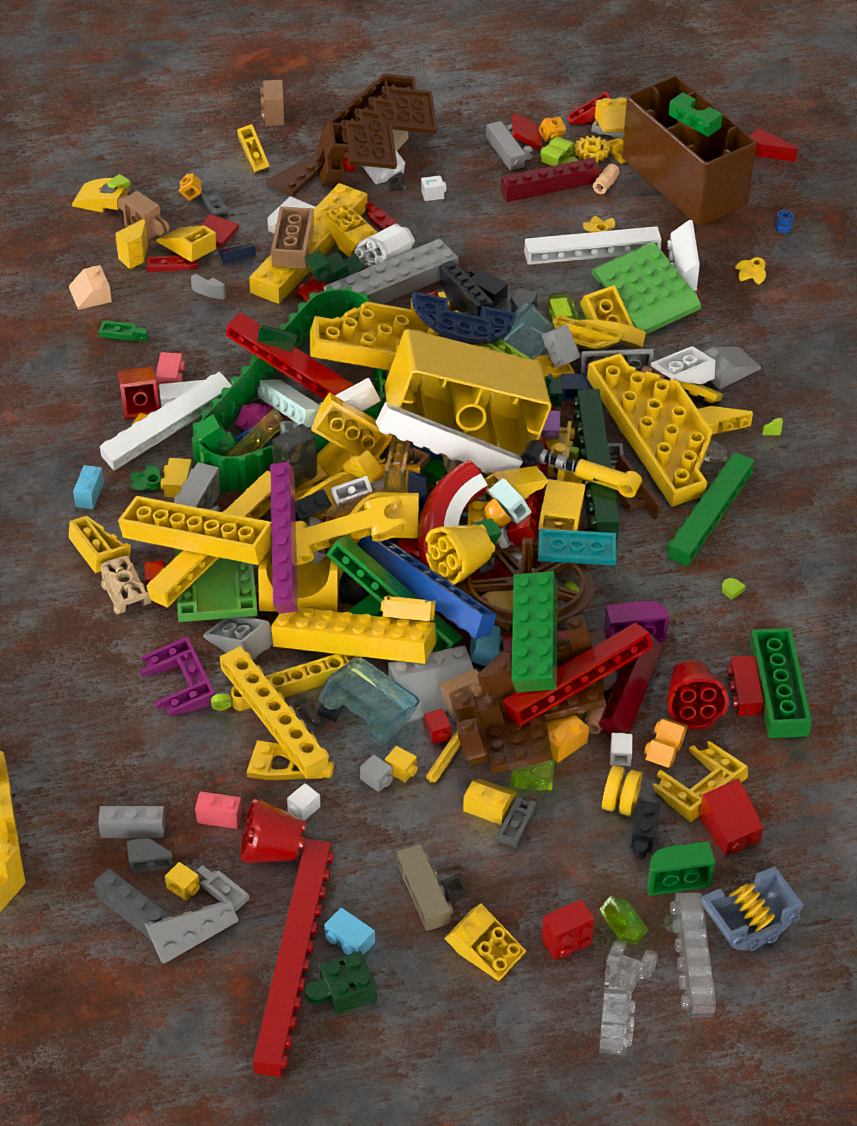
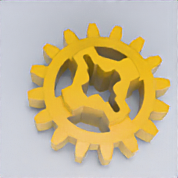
(592, 148)

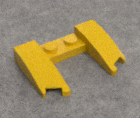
(687, 801)

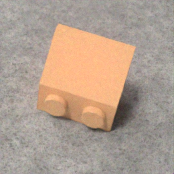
(90, 288)

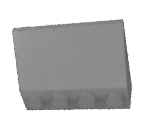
(425, 678)

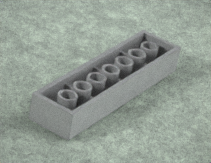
(400, 274)

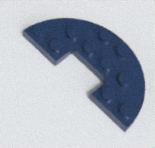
(461, 327)

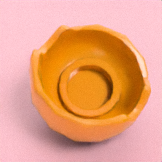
(495, 511)

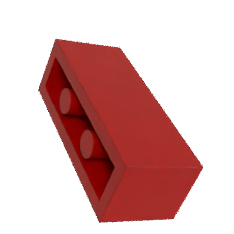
(745, 685)

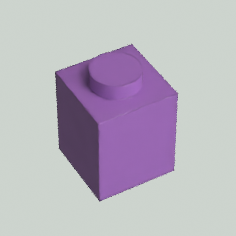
(552, 426)

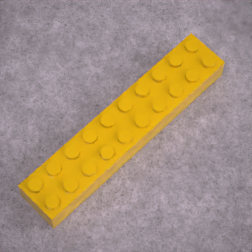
(278, 282)

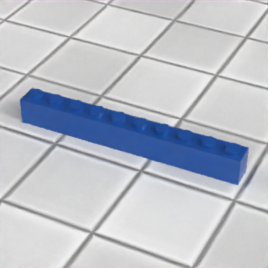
(431, 586)

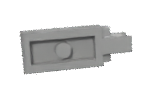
(222, 887)

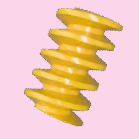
(753, 906)

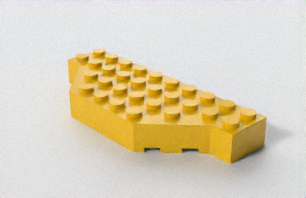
(365, 335)
(658, 424)

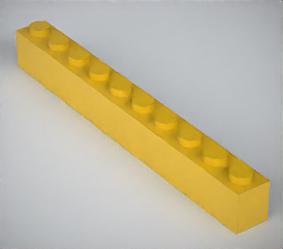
(191, 565)

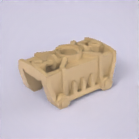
(114, 587)

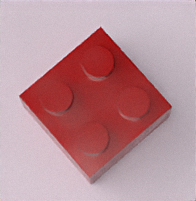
(568, 929)

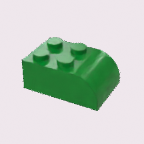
(681, 868)

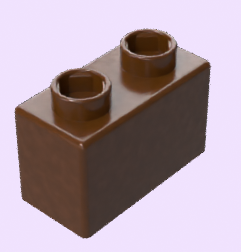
(693, 171)

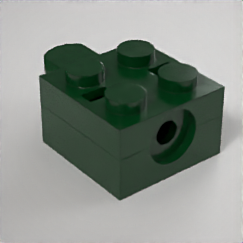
(344, 983)

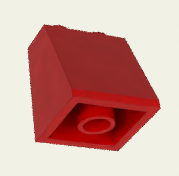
(138, 391)
(730, 817)

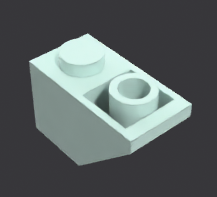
(510, 501)

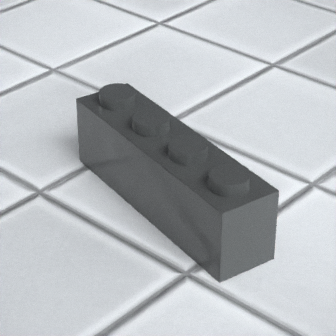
(127, 901)

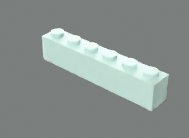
(288, 401)

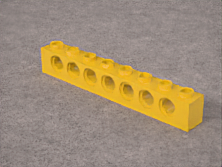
(264, 700)

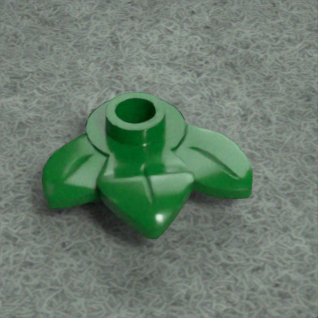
(148, 480)

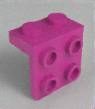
(252, 414)

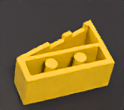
(95, 543)

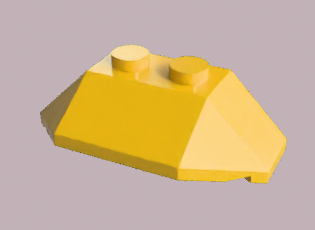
(588, 335)

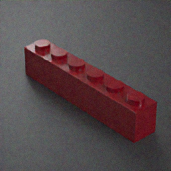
(549, 179)
(629, 691)

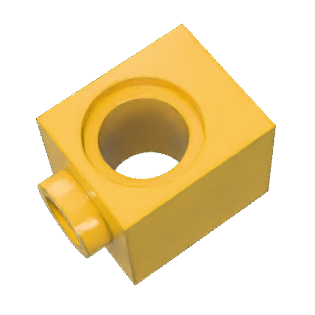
(182, 881)

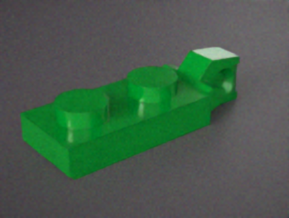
(122, 331)

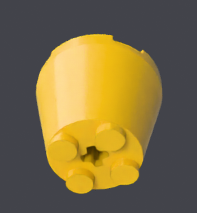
(458, 550)

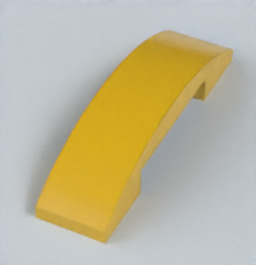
(632, 336)

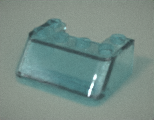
(372, 697)

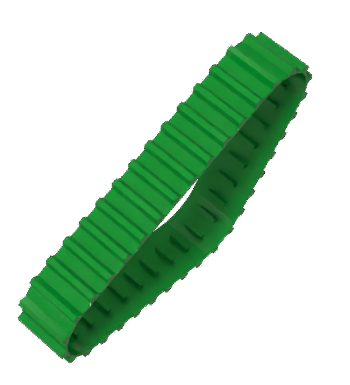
(244, 470)

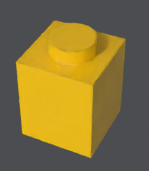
(402, 763)

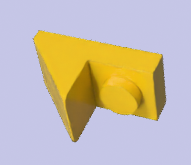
(364, 466)

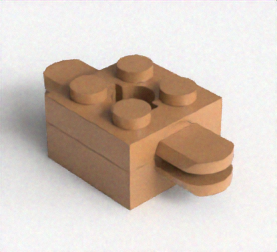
(140, 207)

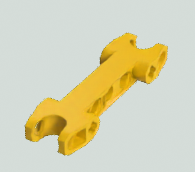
(369, 522)

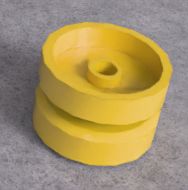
(625, 791)

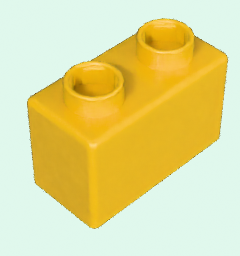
(470, 389)

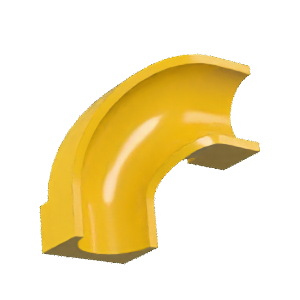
(320, 582)

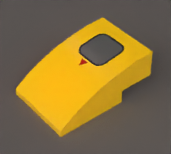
(97, 195)

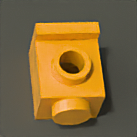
(187, 183)

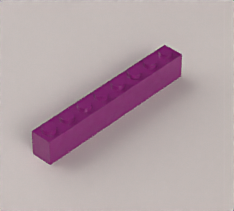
(284, 538)

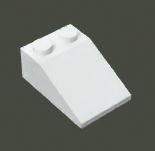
(687, 366)

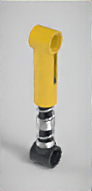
(625, 483)

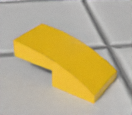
(616, 149)

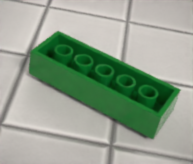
(534, 632)
(781, 683)

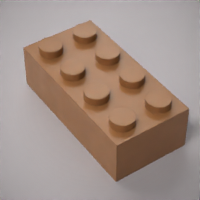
(292, 237)

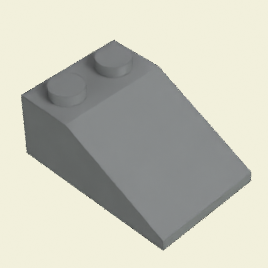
(731, 365)
(249, 633)

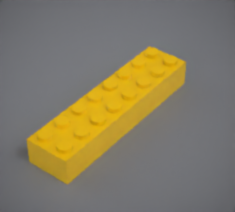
(196, 530)
(355, 635)

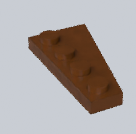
(297, 176)

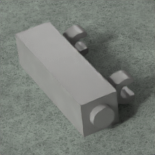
(506, 146)

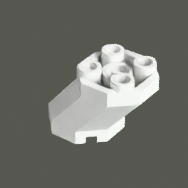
(384, 245)

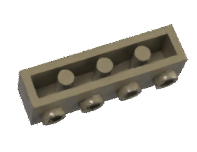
(423, 887)

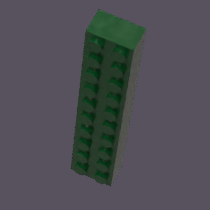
(594, 448)

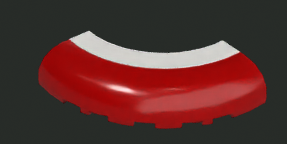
(449, 501)

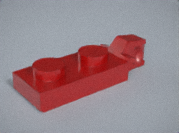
(379, 217)

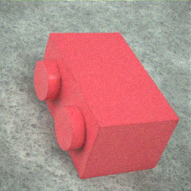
(170, 368)
(218, 810)

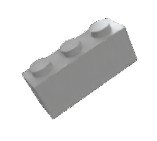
(131, 821)

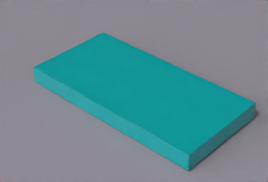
(577, 547)

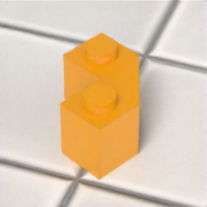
(667, 742)

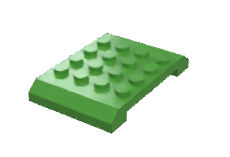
(648, 287)
(219, 593)

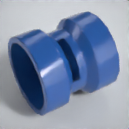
(784, 221)

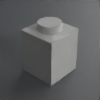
(376, 773)

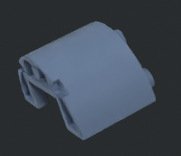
(731, 921)

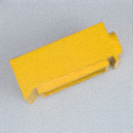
(408, 608)

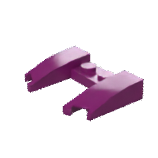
(180, 655)

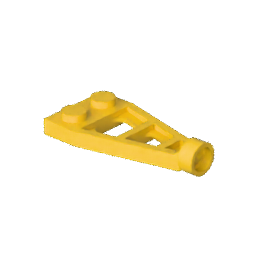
(263, 758)

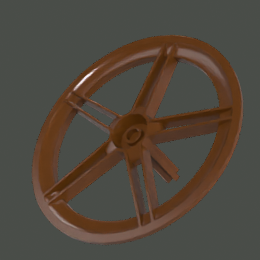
(576, 600)

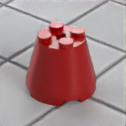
(696, 695)
(271, 834)

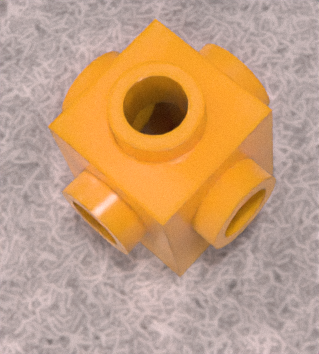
(552, 128)

